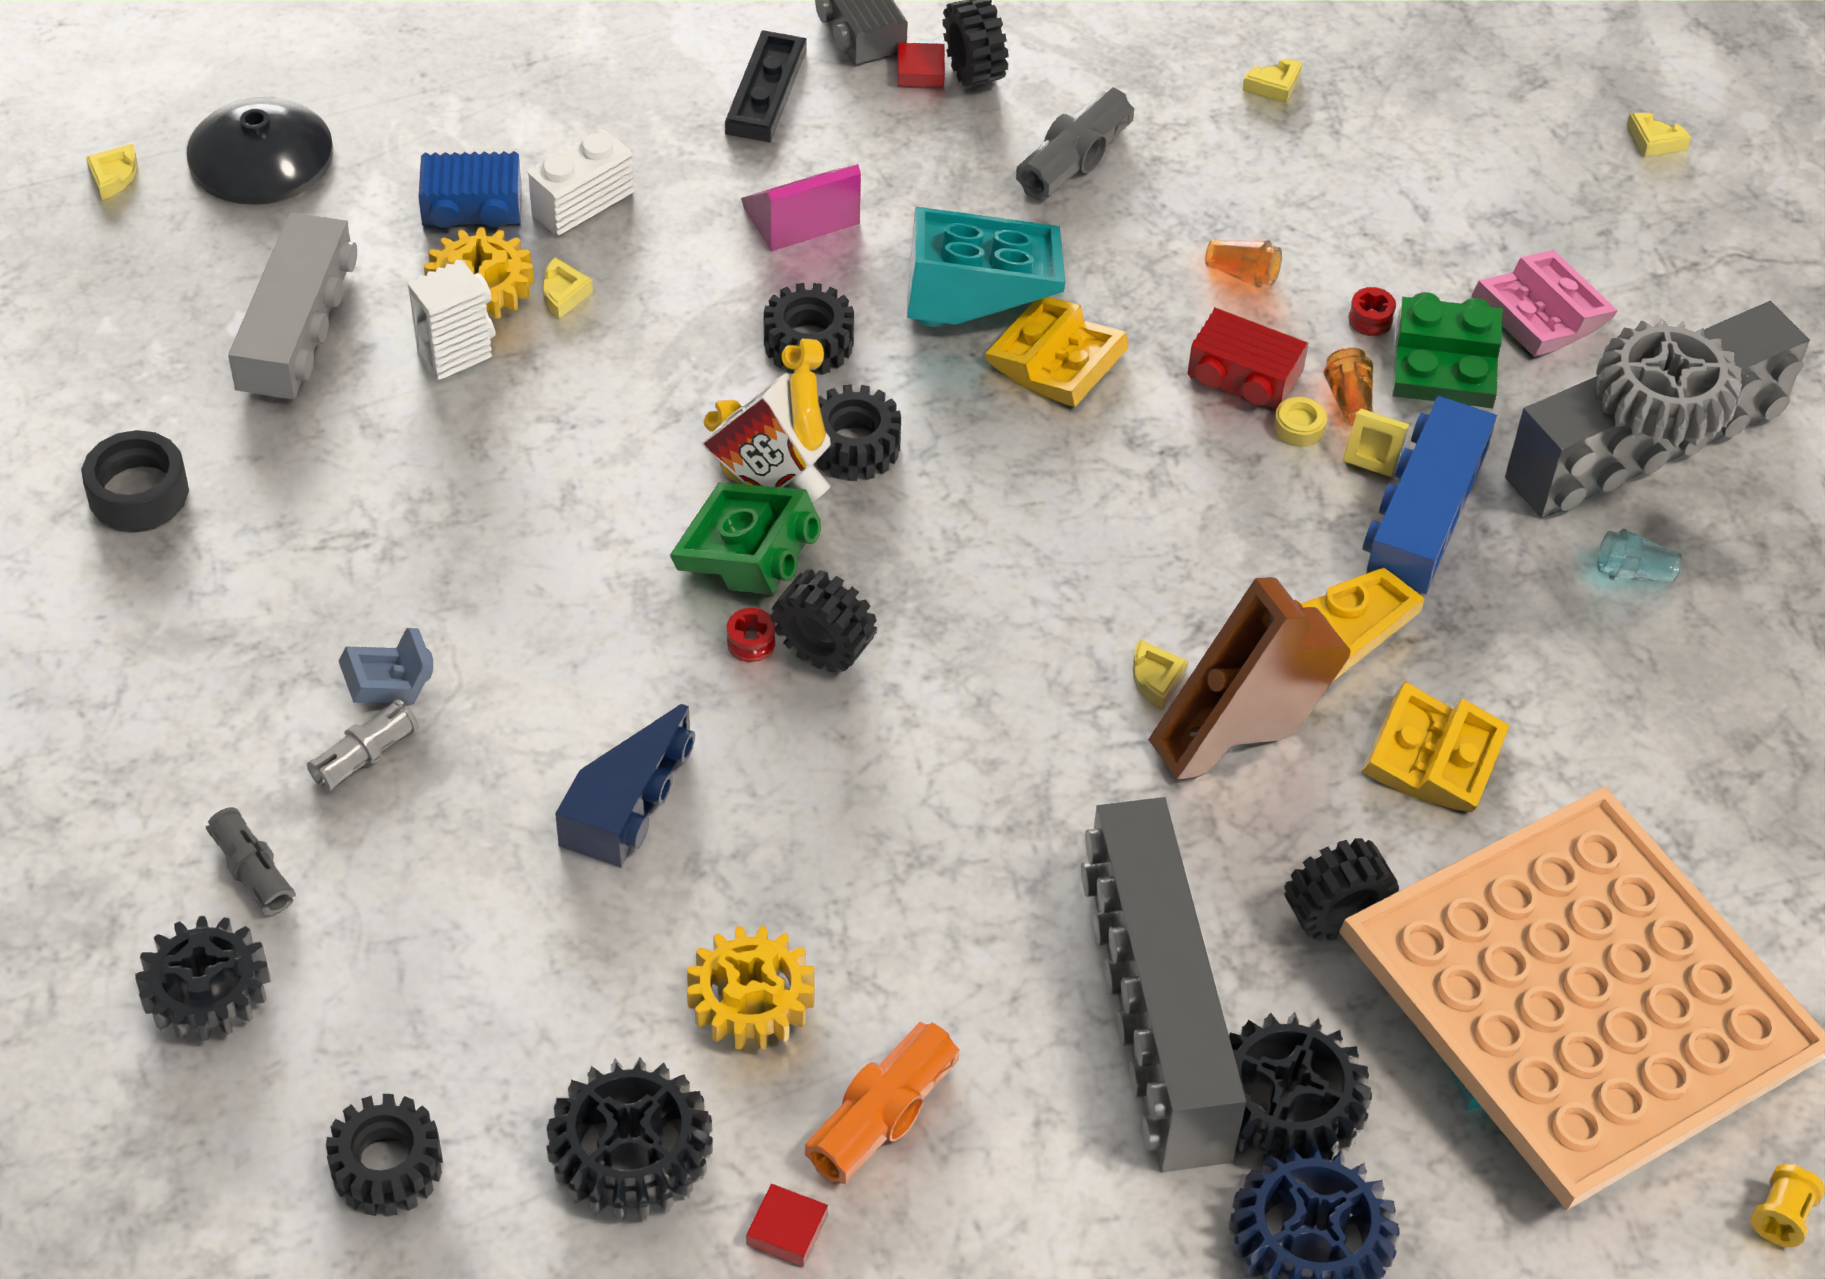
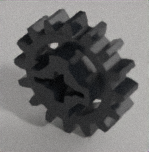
(203, 978)

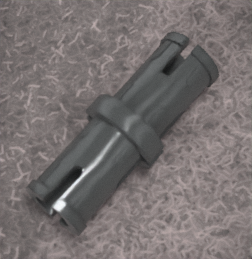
(250, 861)

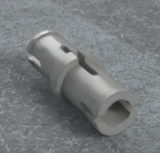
(362, 745)

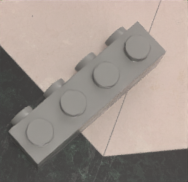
(292, 306)

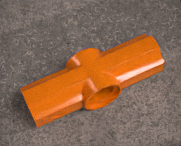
(882, 1102)

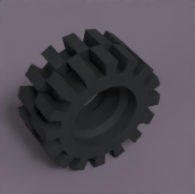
(975, 41)
(809, 308)
(865, 412)
(823, 620)
(1338, 886)
(378, 1124)

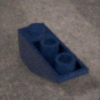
(614, 794)

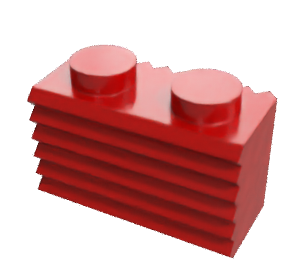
(1246, 359)

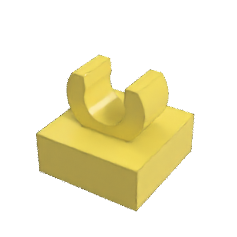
(1376, 442)

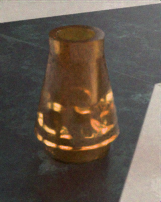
(1247, 260)
(1350, 381)

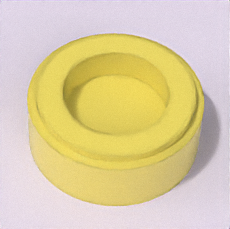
(1300, 421)

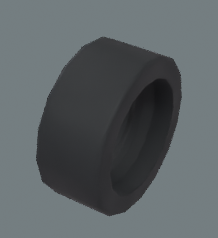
(130, 451)

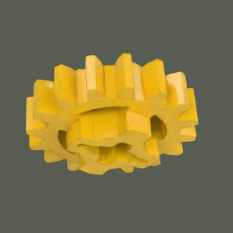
(500, 263)
(751, 990)

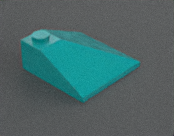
(979, 265)

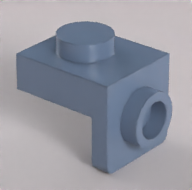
(388, 673)

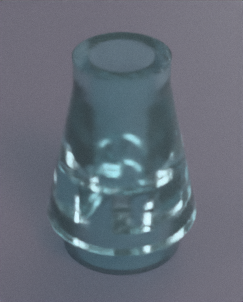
(1636, 558)

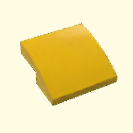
(1057, 350)
(1435, 749)

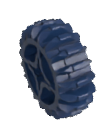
(1315, 1196)

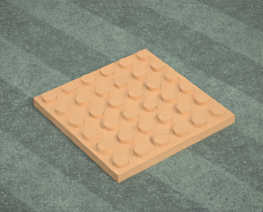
(1585, 994)

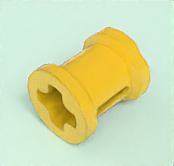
(1788, 1205)

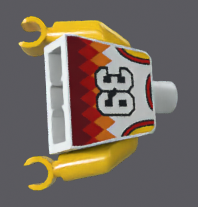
(776, 432)

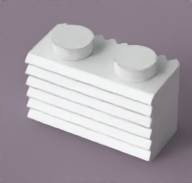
(580, 182)
(451, 319)

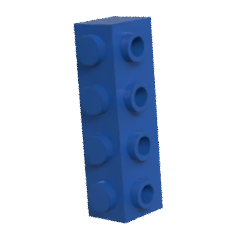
(1430, 492)

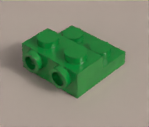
(1447, 350)
(749, 536)

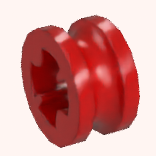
(1379, 311)
(750, 649)

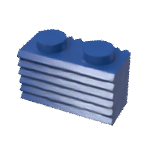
(470, 189)

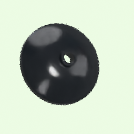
(259, 151)

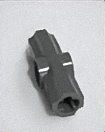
(1075, 143)

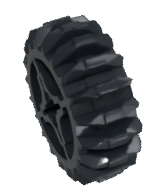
(1318, 1110)
(622, 1169)

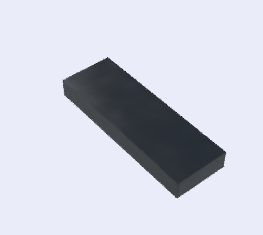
(765, 86)

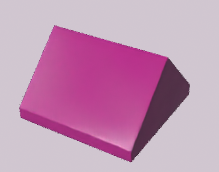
(806, 207)

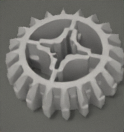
(1668, 383)

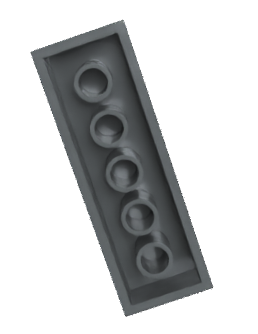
(1575, 451)
(1163, 986)

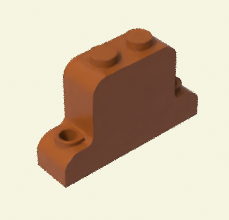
(1252, 681)

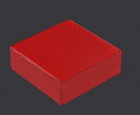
(921, 64)
(787, 1225)

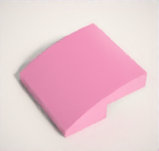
(1545, 303)

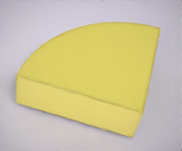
(1274, 81)
(1655, 136)
(113, 170)
(564, 287)
(1157, 673)

